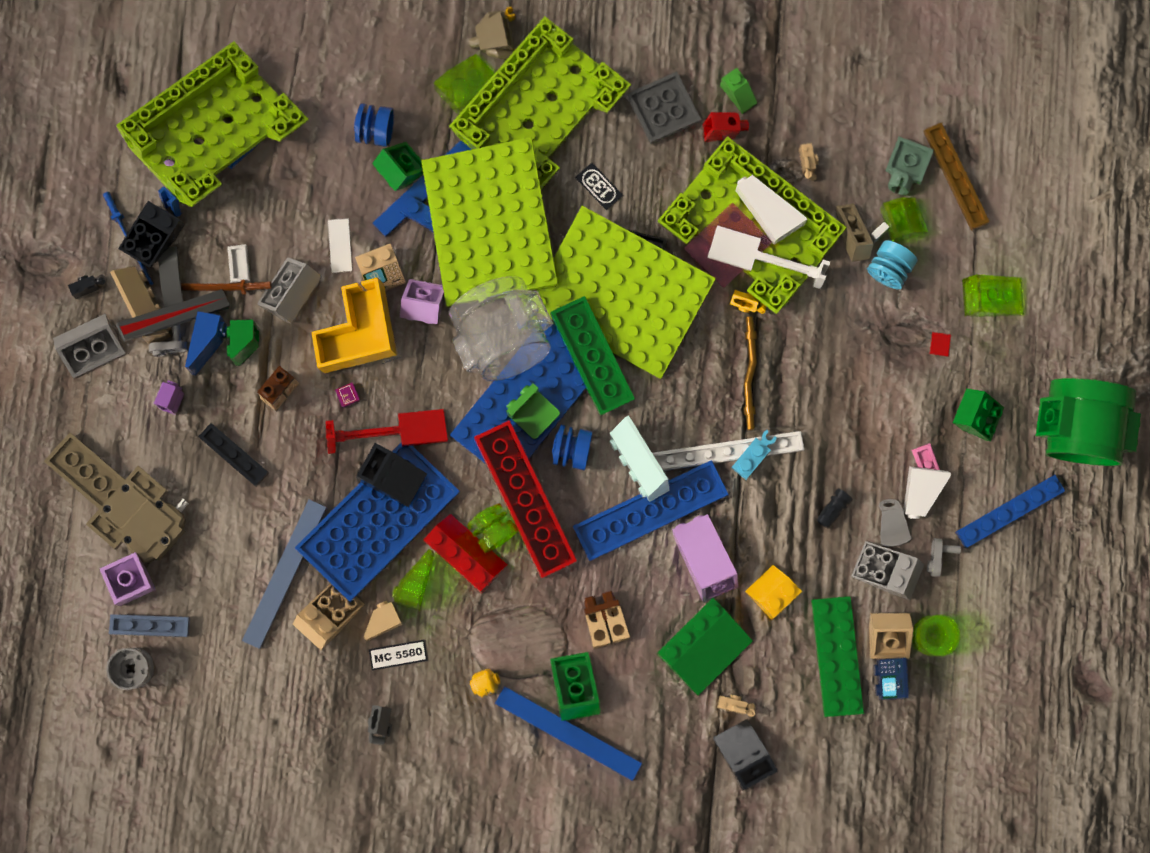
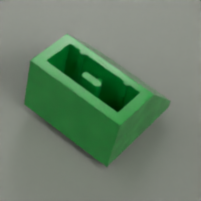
(243, 340)
(978, 414)

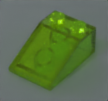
(463, 82)
(992, 296)
(413, 584)

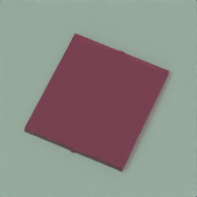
(699, 247)

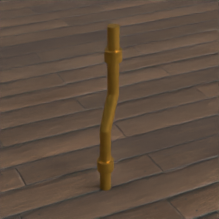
(749, 409)

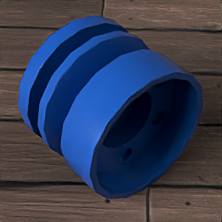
(376, 125)
(572, 447)

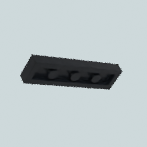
(233, 454)

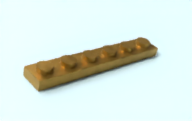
(956, 176)

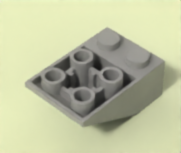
(888, 570)

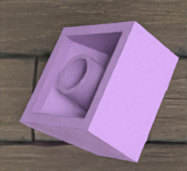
(422, 301)
(127, 579)

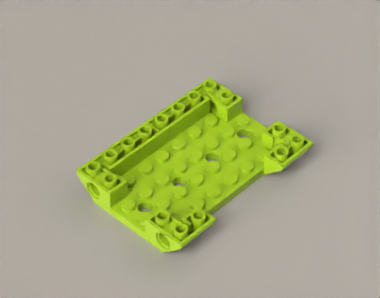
(521, 91)
(196, 109)
(720, 174)

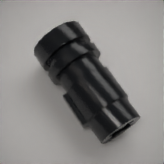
(834, 508)

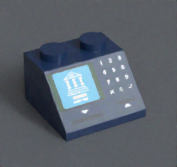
(891, 679)

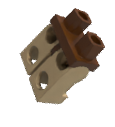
(275, 386)
(605, 614)

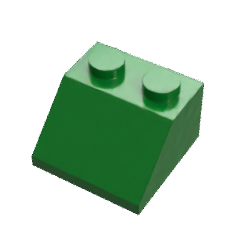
(399, 165)

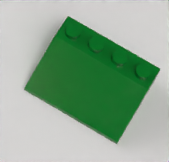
(704, 646)

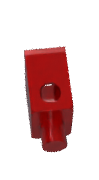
(723, 124)

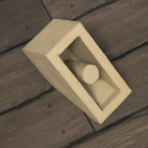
(382, 620)

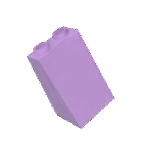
(705, 557)

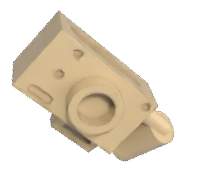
(809, 161)
(735, 705)

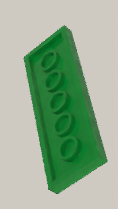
(592, 355)
(837, 656)

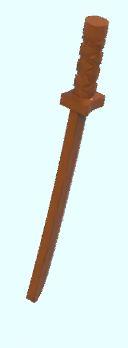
(243, 286)

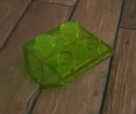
(903, 218)

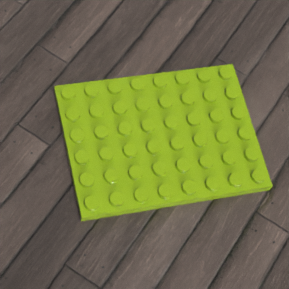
(489, 217)
(633, 288)

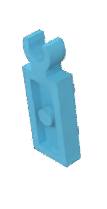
(753, 456)

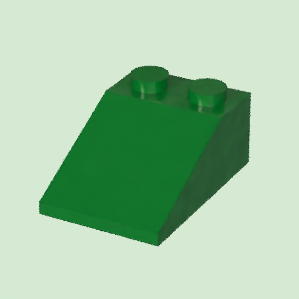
(575, 686)

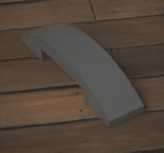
(170, 277)

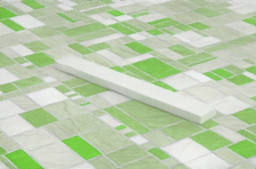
(725, 451)

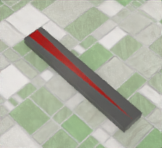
(172, 315)

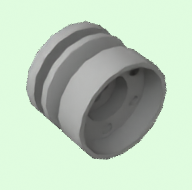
(119, 669)

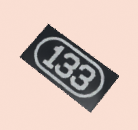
(599, 186)

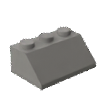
(289, 290)
(88, 345)

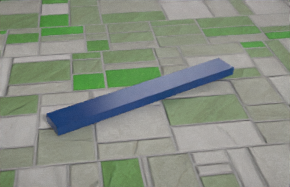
(392, 217)
(568, 733)

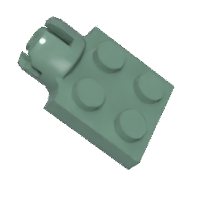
(907, 165)

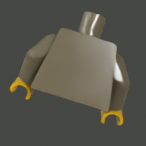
(495, 34)

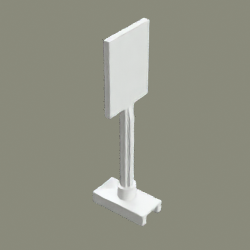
(742, 250)

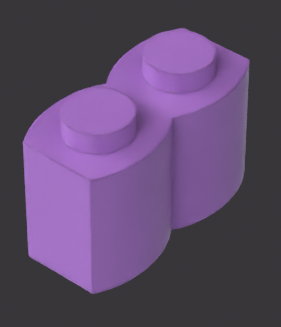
(169, 397)

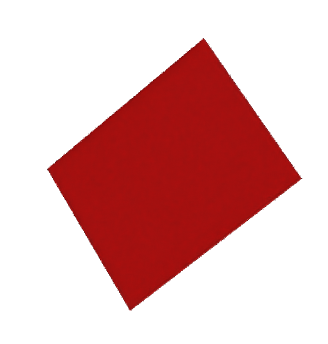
(940, 344)

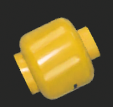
(485, 682)

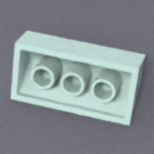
(639, 460)

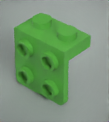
(532, 411)

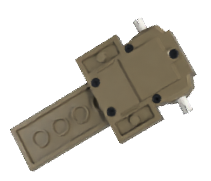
(127, 508)

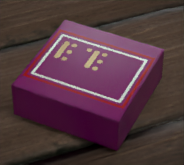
(347, 395)

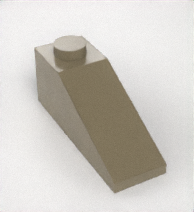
(855, 237)

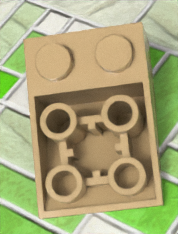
(326, 616)

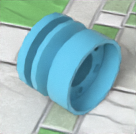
(892, 264)

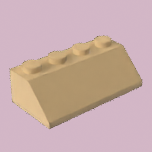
(138, 298)

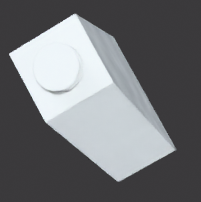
(923, 489)

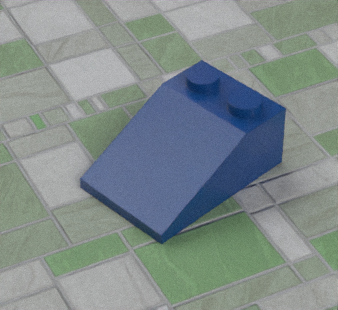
(205, 340)

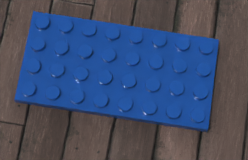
(556, 380)
(373, 529)

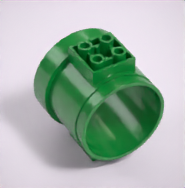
(1089, 421)

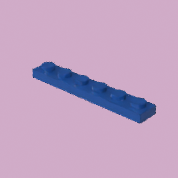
(1010, 511)

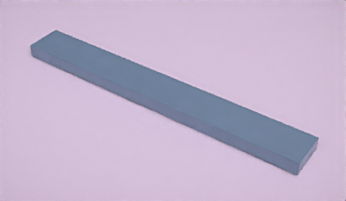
(282, 576)

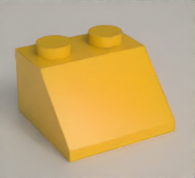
(773, 591)

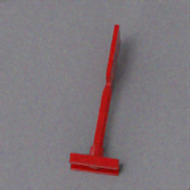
(413, 427)

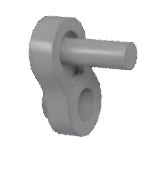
(176, 346)
(934, 566)

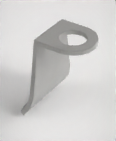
(893, 524)

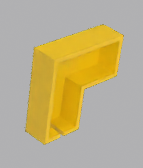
(365, 335)

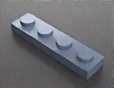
(149, 625)

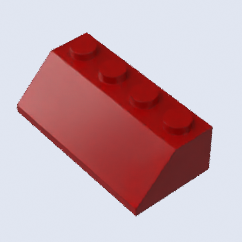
(463, 553)

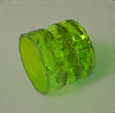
(491, 526)
(947, 635)

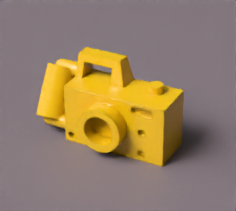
(746, 302)

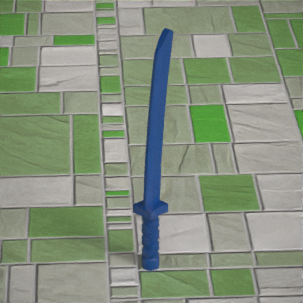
(117, 216)

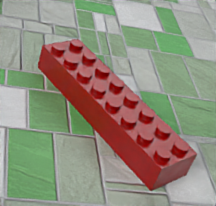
(525, 499)

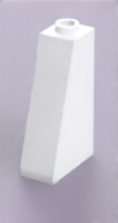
(769, 209)

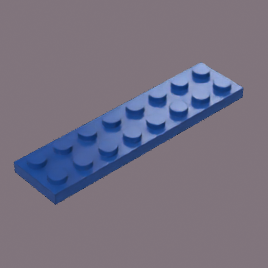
(640, 517)

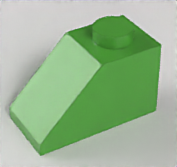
(738, 90)

